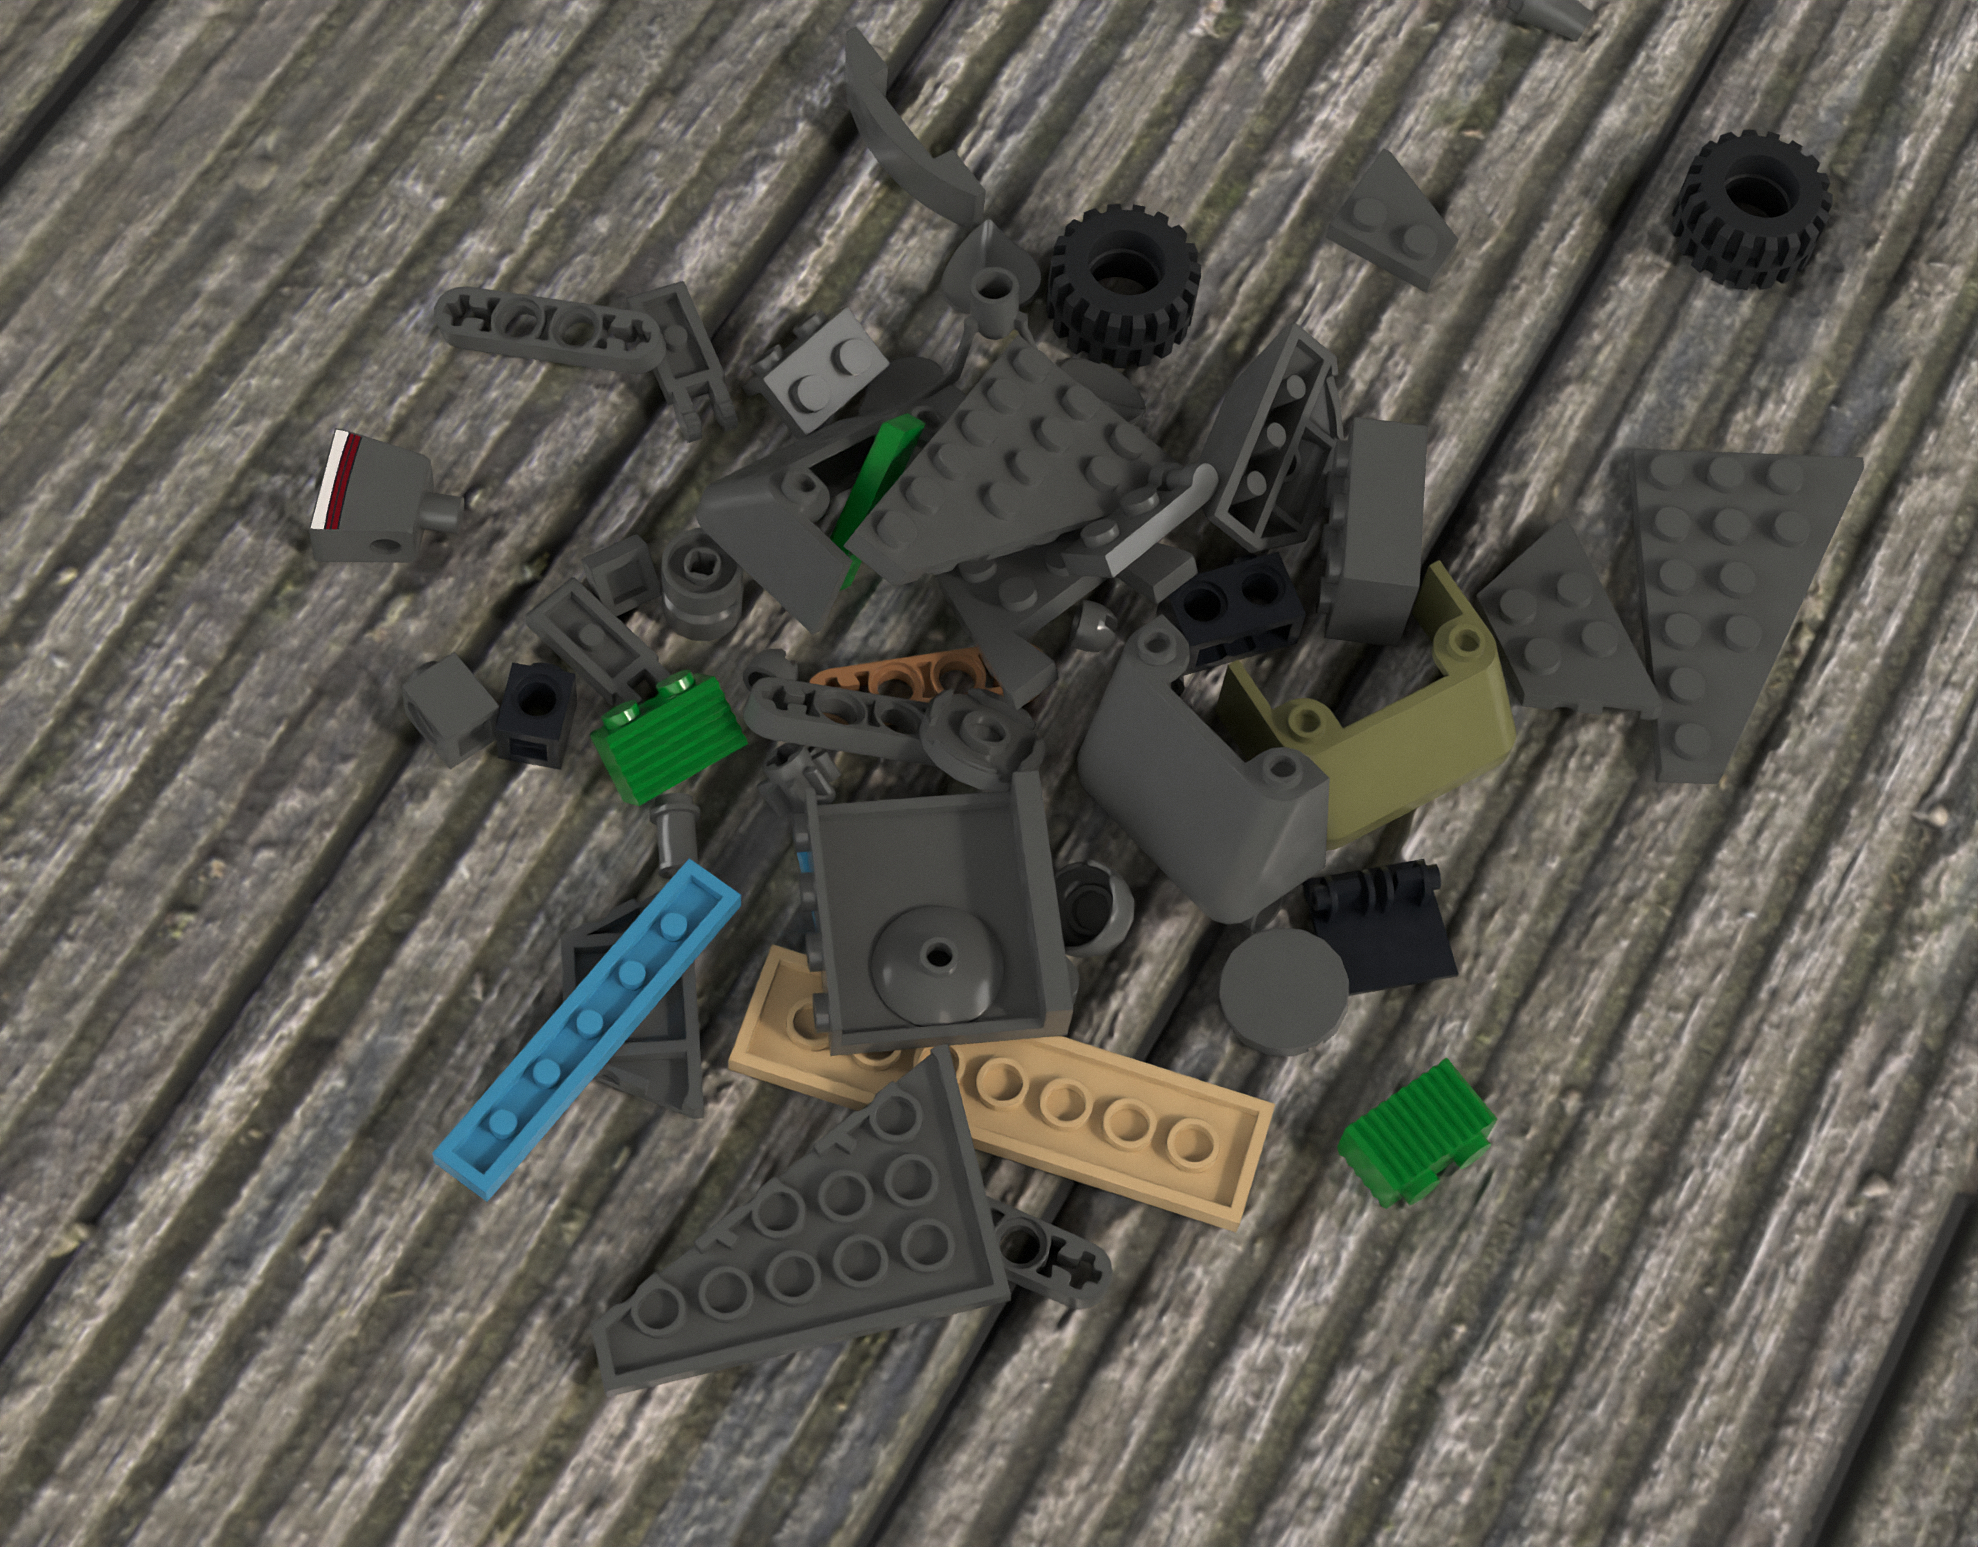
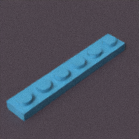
(586, 1030)

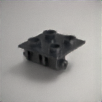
(1383, 924)

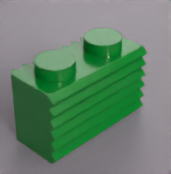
(667, 737)
(1418, 1135)

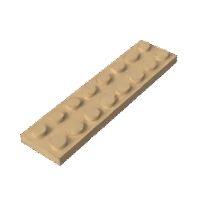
(1034, 1102)

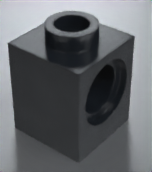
(536, 738)

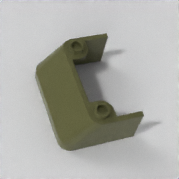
(1405, 749)

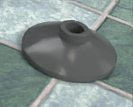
(930, 993)

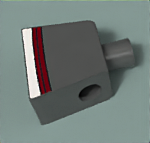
(377, 503)

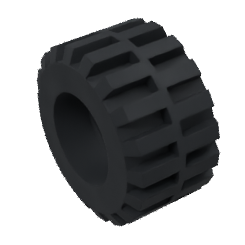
(1760, 174)
(1132, 248)

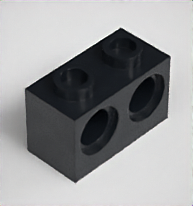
(1236, 625)

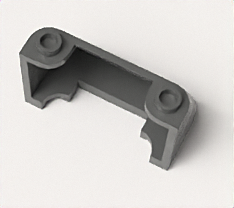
(1210, 821)

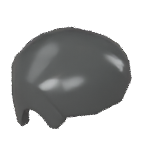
(1093, 908)

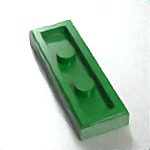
(880, 471)

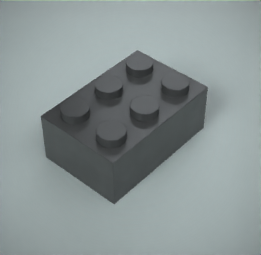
(1373, 531)

